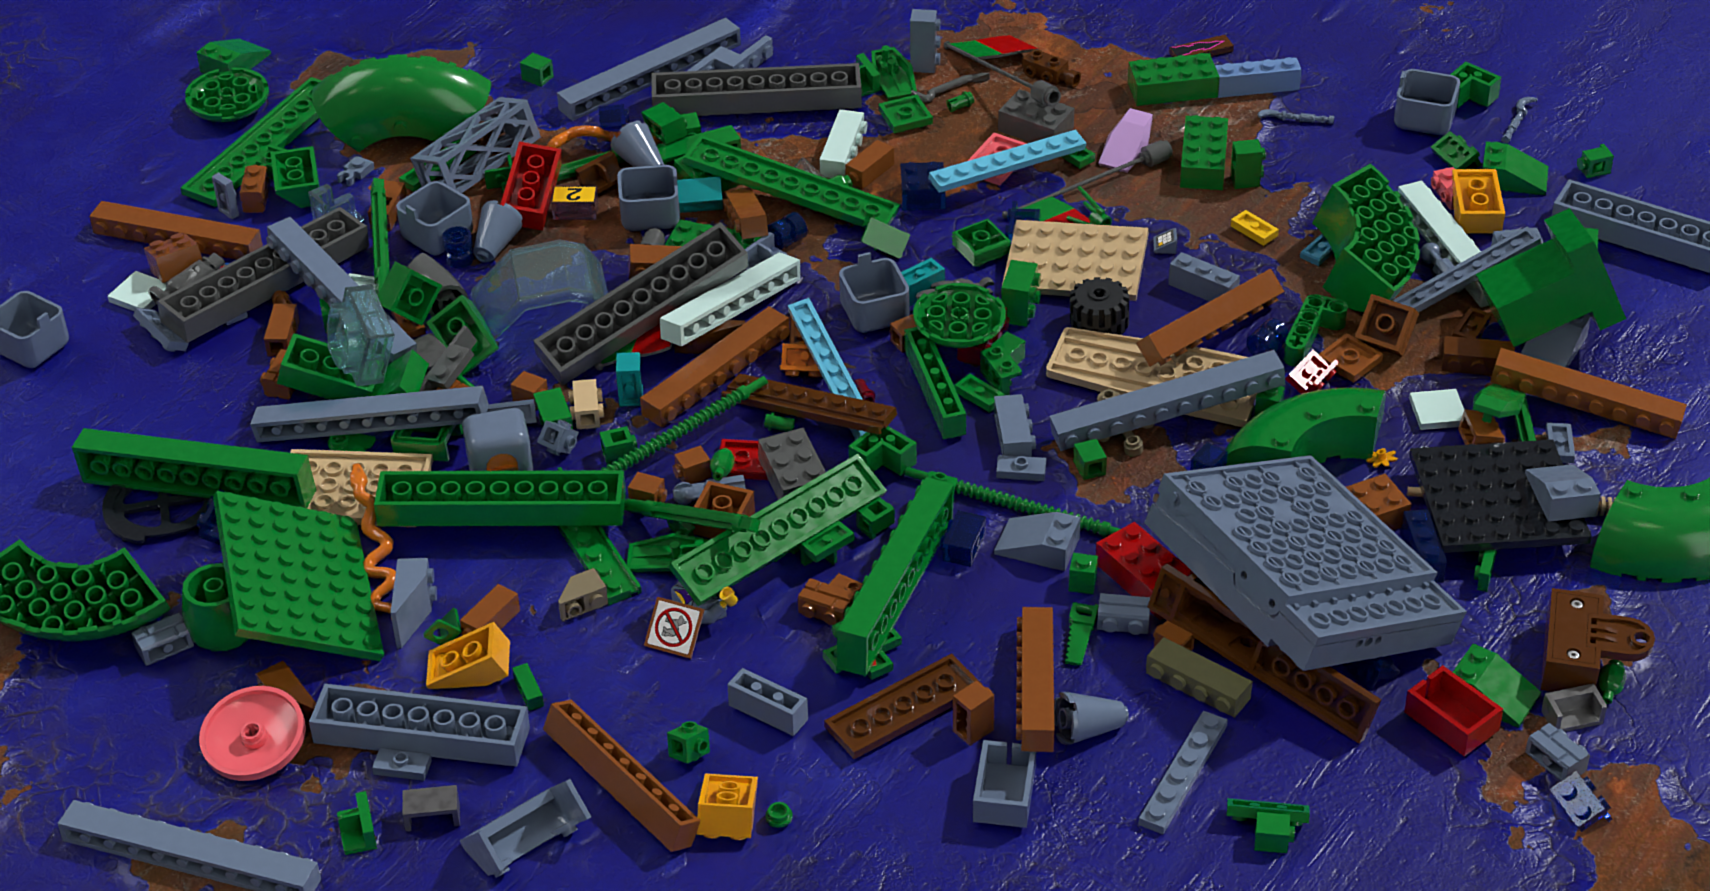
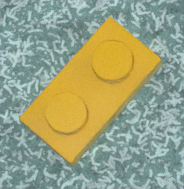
(1254, 227)

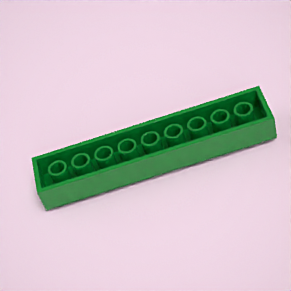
(192, 467)
(500, 498)
(893, 577)

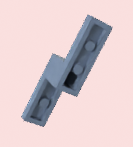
(727, 59)

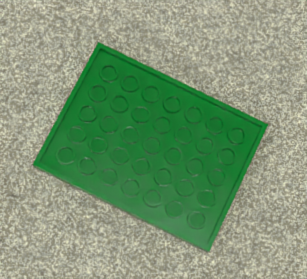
(296, 577)

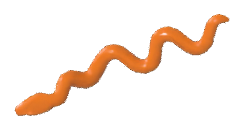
(579, 131)
(358, 481)

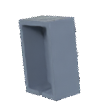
(1004, 789)

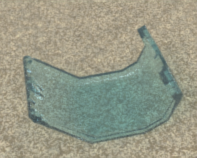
(536, 279)

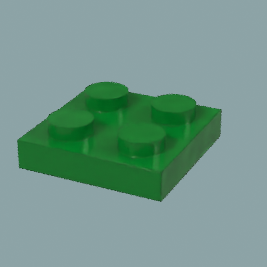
(905, 113)

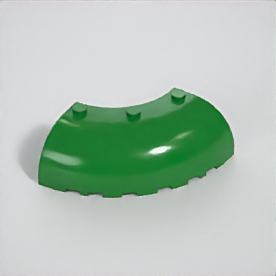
(398, 99)
(1369, 237)
(1313, 424)
(1656, 533)
(74, 599)

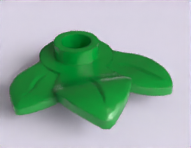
(351, 442)

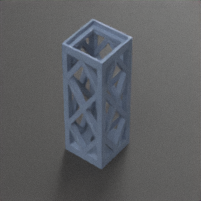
(518, 124)

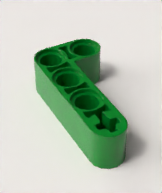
(1315, 313)

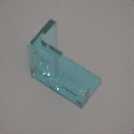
(323, 202)

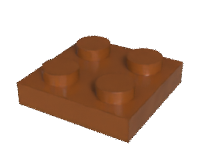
(1353, 356)

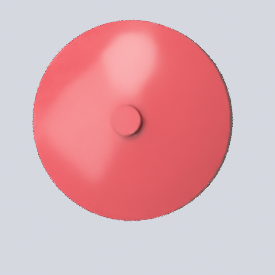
(252, 733)

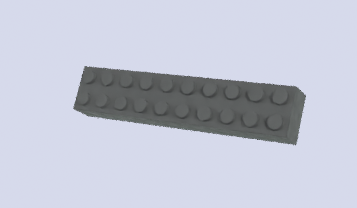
(759, 89)
(254, 278)
(640, 303)

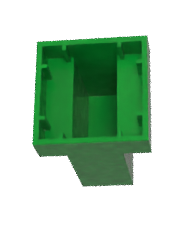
(1551, 284)

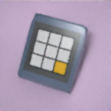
(1165, 242)

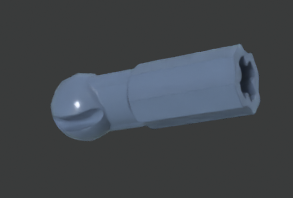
(1431, 254)
(686, 493)

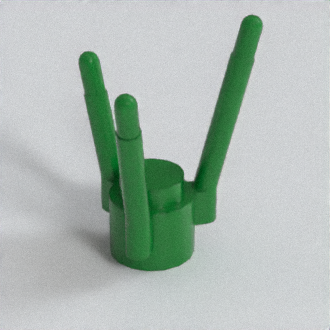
(1097, 216)

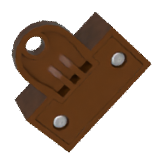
(1582, 634)

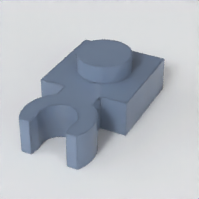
(356, 168)

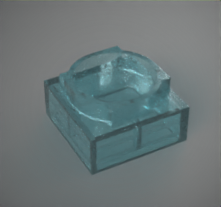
(360, 335)

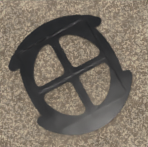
(115, 511)

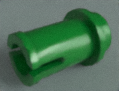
(960, 101)
(779, 423)

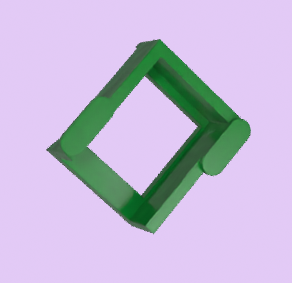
(403, 443)

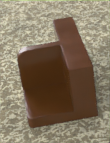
(599, 172)

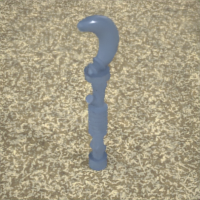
(1521, 112)
(1302, 117)

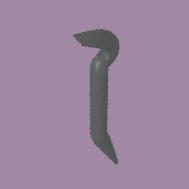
(951, 85)

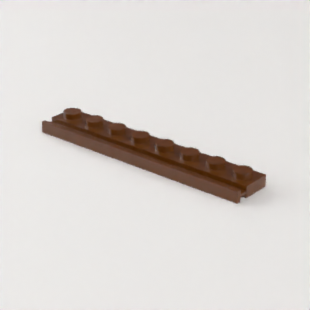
(816, 405)

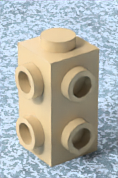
(585, 401)

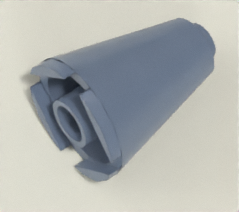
(636, 145)
(495, 229)
(1086, 716)

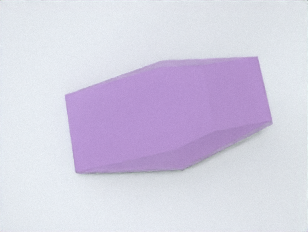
(1127, 139)

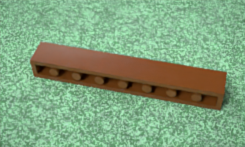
(152, 225)
(1209, 318)
(714, 366)
(1588, 393)
(1035, 680)
(621, 775)

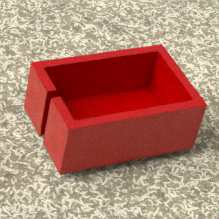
(1453, 710)

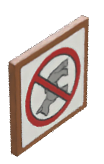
(674, 627)

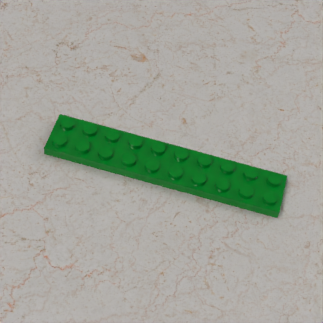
(275, 128)
(788, 182)
(782, 528)

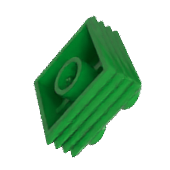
(981, 242)

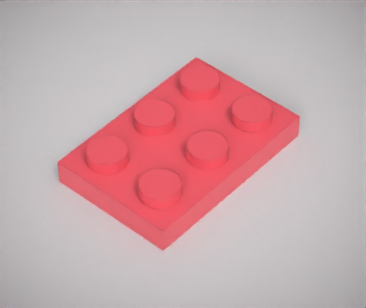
(995, 144)

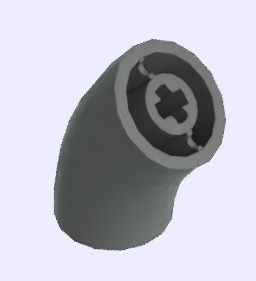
(450, 289)

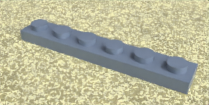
(1183, 772)

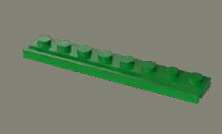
(597, 552)

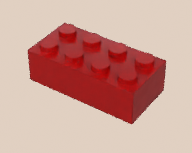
(532, 182)
(1135, 560)

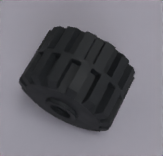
(1100, 306)

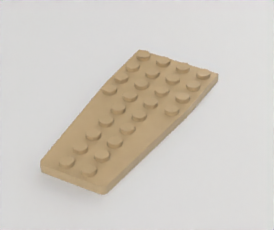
(1116, 363)

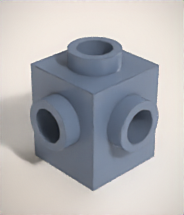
(558, 437)

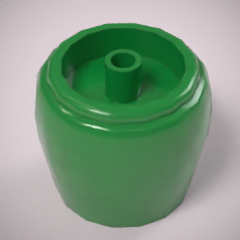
(208, 609)

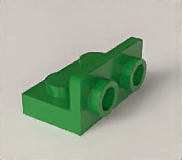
(1455, 152)
(998, 368)

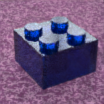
(917, 189)

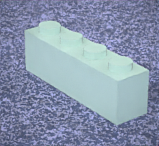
(842, 143)

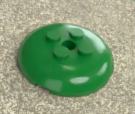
(227, 94)
(959, 315)

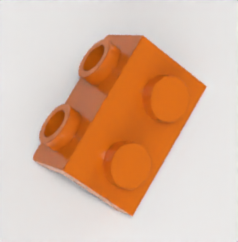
(798, 360)

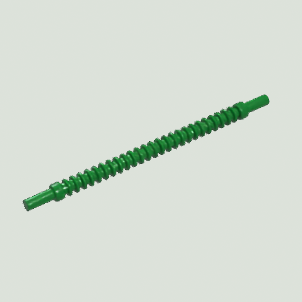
(741, 393)
(1104, 528)

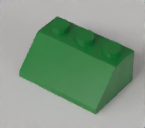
(295, 174)

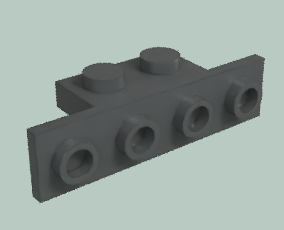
(450, 362)

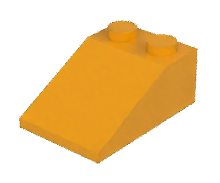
(1477, 200)
(470, 660)
(727, 806)

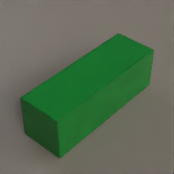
(528, 686)

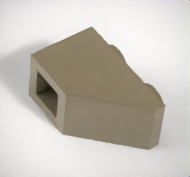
(582, 594)

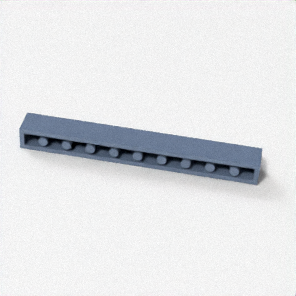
(637, 72)
(323, 273)
(1168, 400)
(367, 414)
(186, 850)

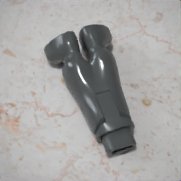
(189, 275)

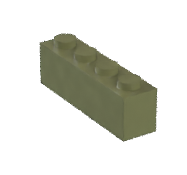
(1199, 677)

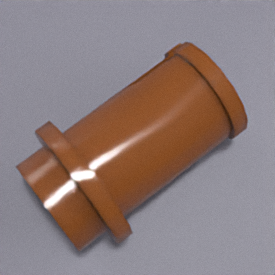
(281, 297)

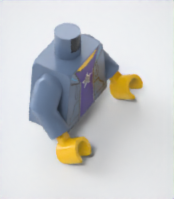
(714, 608)

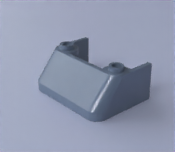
(526, 827)

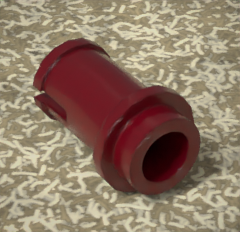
(866, 393)

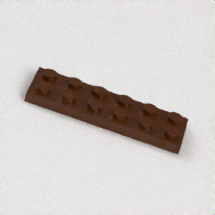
(899, 706)

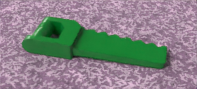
(1080, 631)

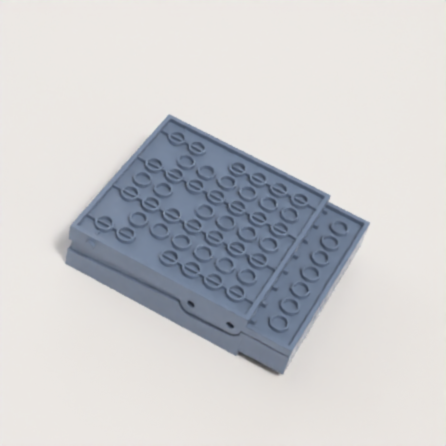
(1303, 562)

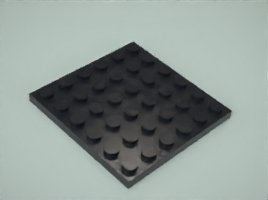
(1484, 497)

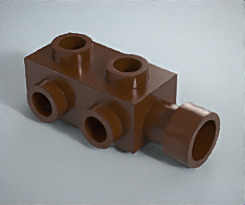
(1049, 68)

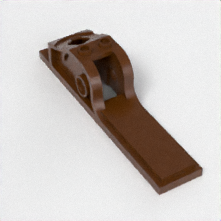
(1320, 691)

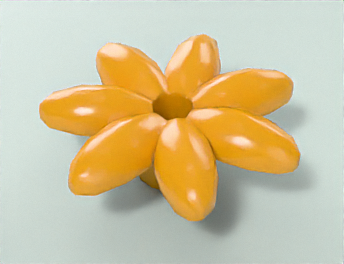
(1381, 456)

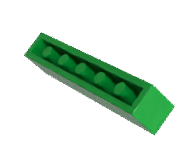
(935, 384)

